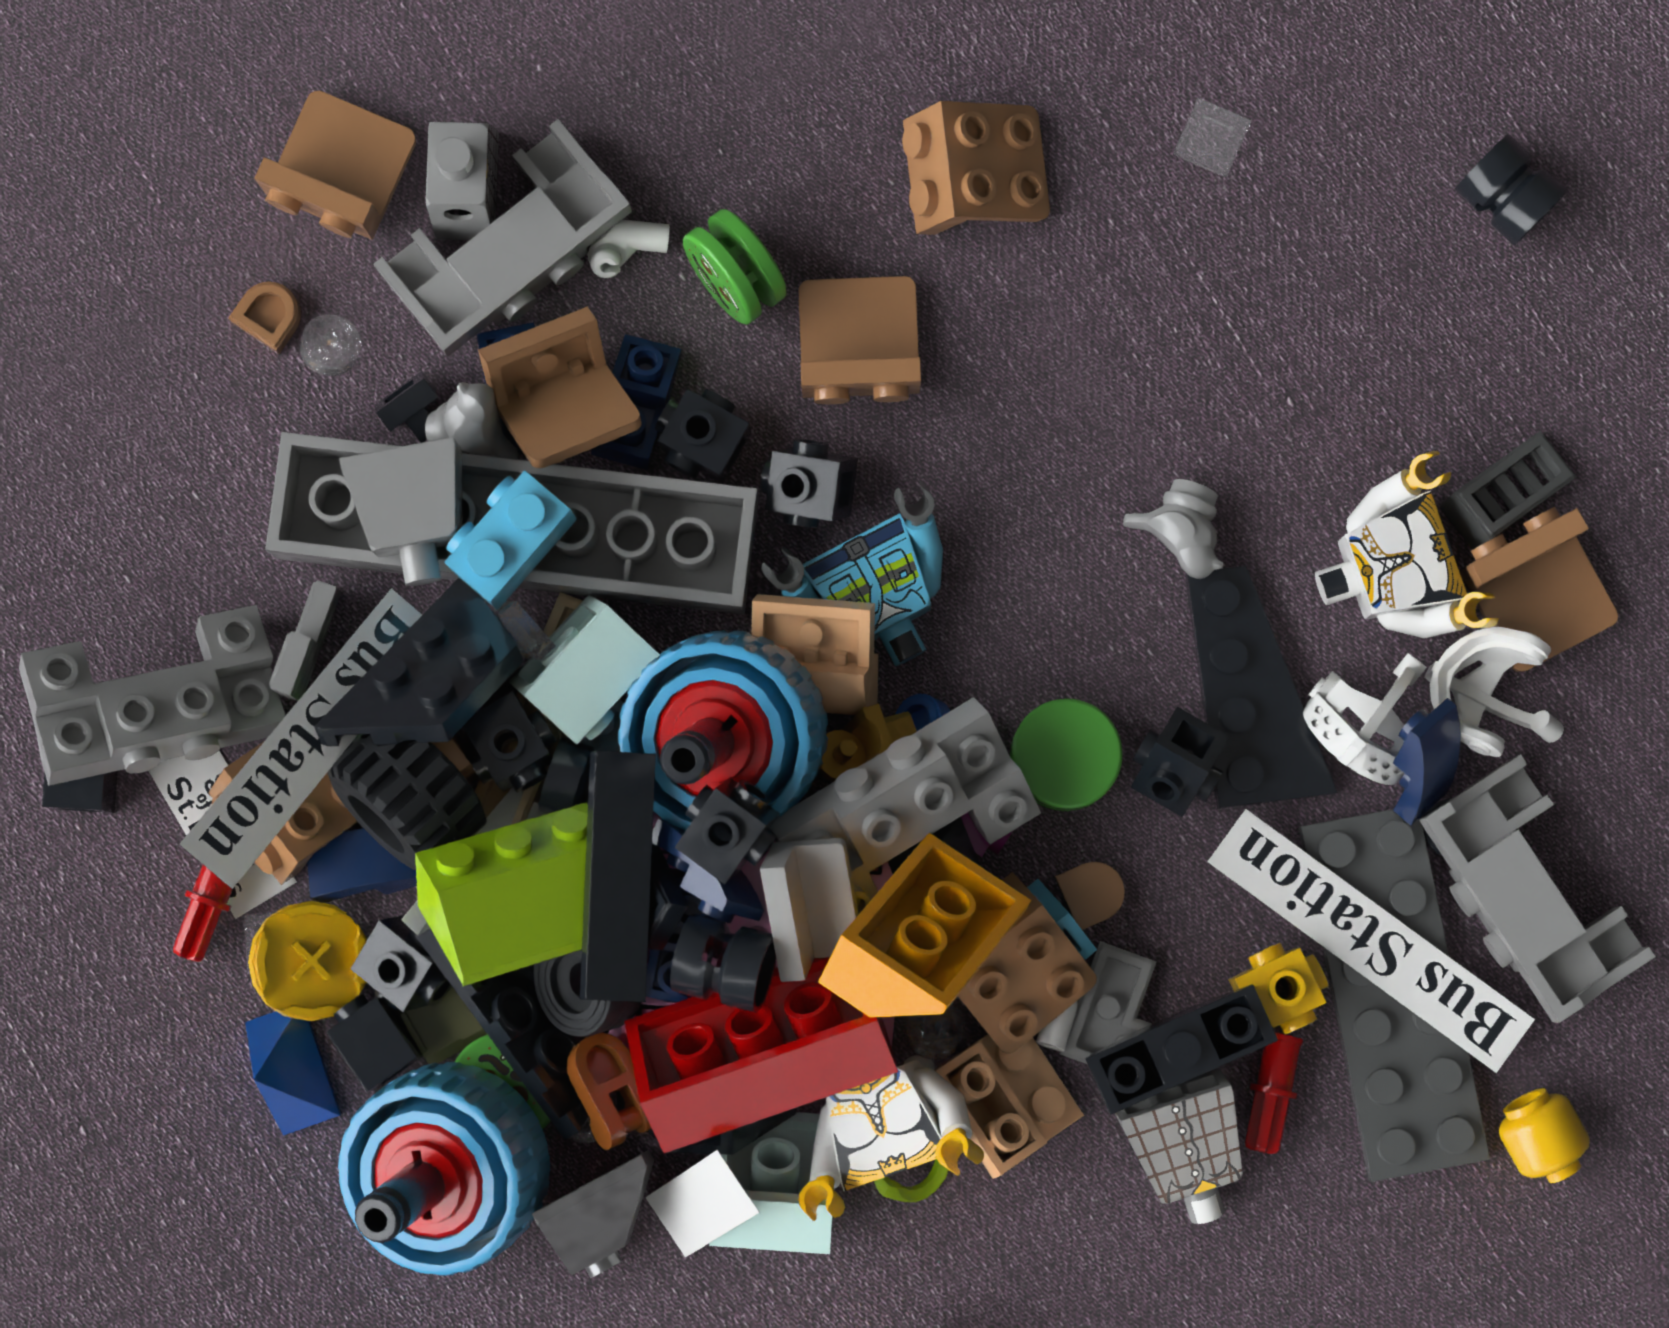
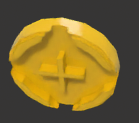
(305, 960)

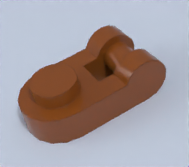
(598, 1069)

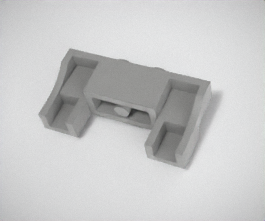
(515, 254)
(156, 714)
(915, 791)
(1519, 901)

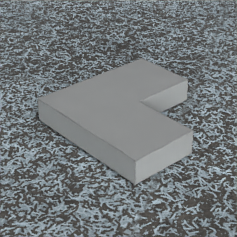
(304, 645)
(1113, 1004)

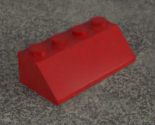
(724, 1067)

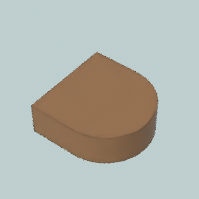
(268, 314)
(1091, 892)

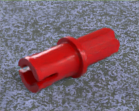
(206, 904)
(1273, 1094)

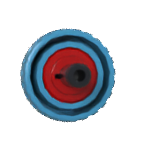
(722, 712)
(444, 1168)

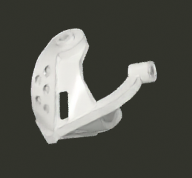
(1498, 651)
(1352, 746)

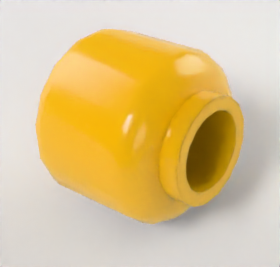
(1544, 1135)

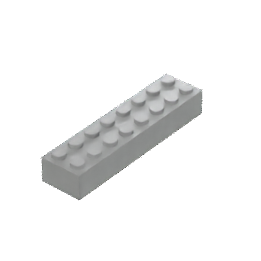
(630, 539)

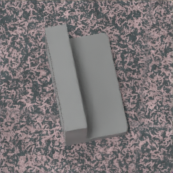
(807, 901)

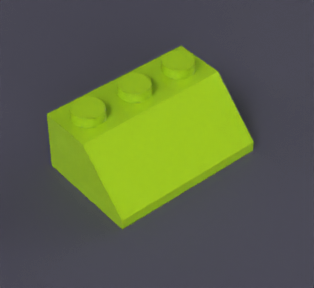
(507, 894)

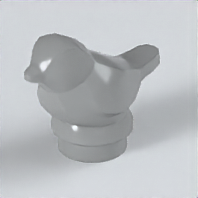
(472, 421)
(1184, 526)

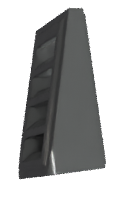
(1478, 514)

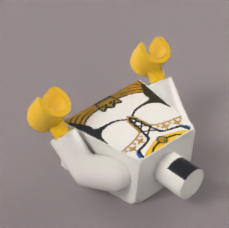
(1402, 560)
(886, 1131)

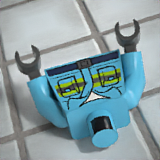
(887, 565)

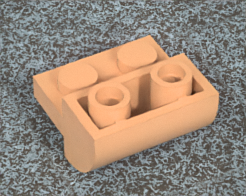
(830, 640)
(1010, 1100)

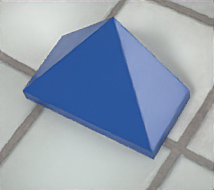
(290, 1072)

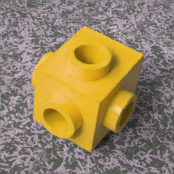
(1304, 980)

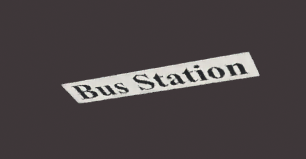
(292, 756)
(1371, 940)

